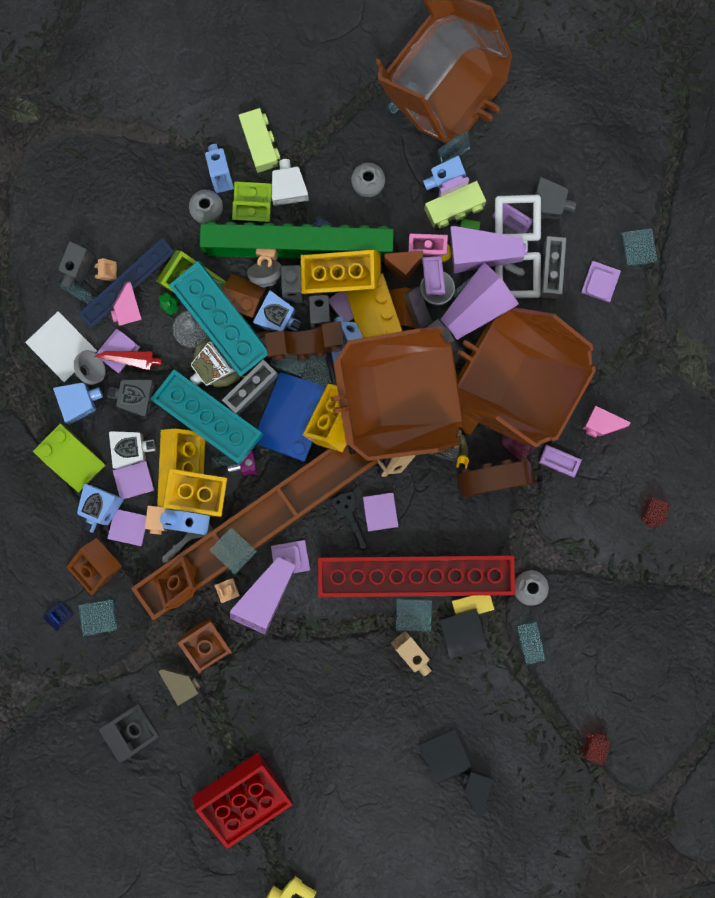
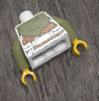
(212, 366)

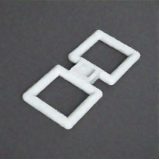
(535, 236)

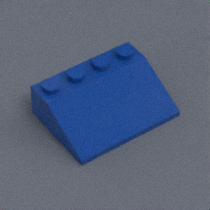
(288, 416)

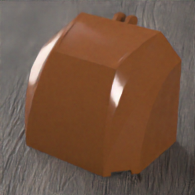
(525, 375)
(399, 394)

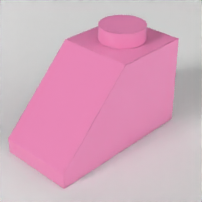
(430, 244)
(125, 306)
(603, 422)

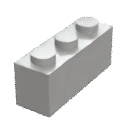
(553, 267)
(250, 387)

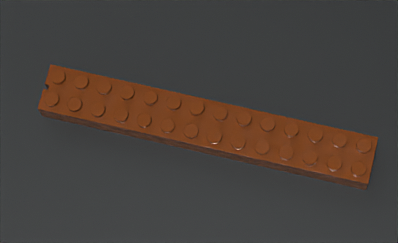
(264, 518)

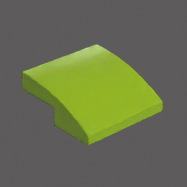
(252, 201)

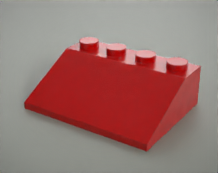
(241, 801)

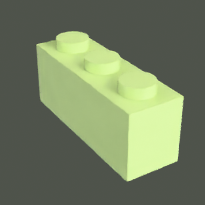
(259, 140)
(455, 205)

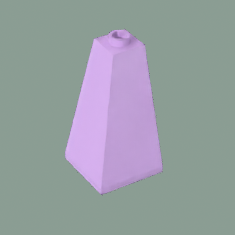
(476, 247)
(478, 303)
(263, 598)

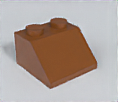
(244, 296)
(93, 566)

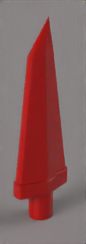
(138, 359)

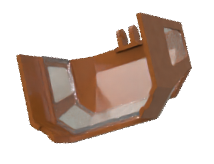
(450, 69)

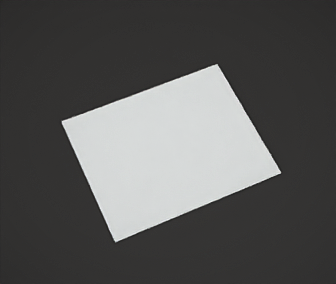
(58, 345)

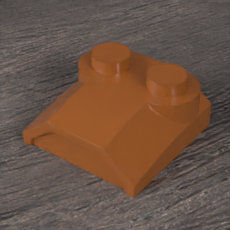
(176, 583)
(203, 645)

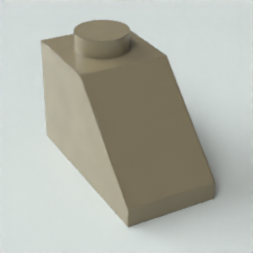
(180, 684)

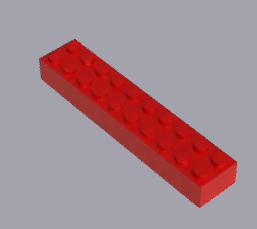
(416, 576)

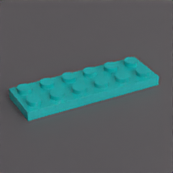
(219, 318)
(207, 417)

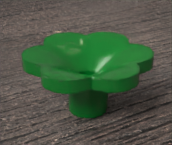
(168, 303)

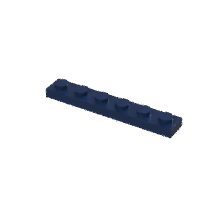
(135, 274)

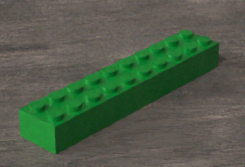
(290, 240)

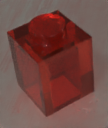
(655, 513)
(596, 748)

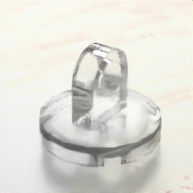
(188, 331)

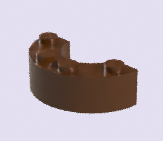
(303, 344)
(496, 478)

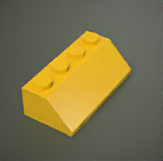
(340, 271)
(374, 310)
(179, 451)

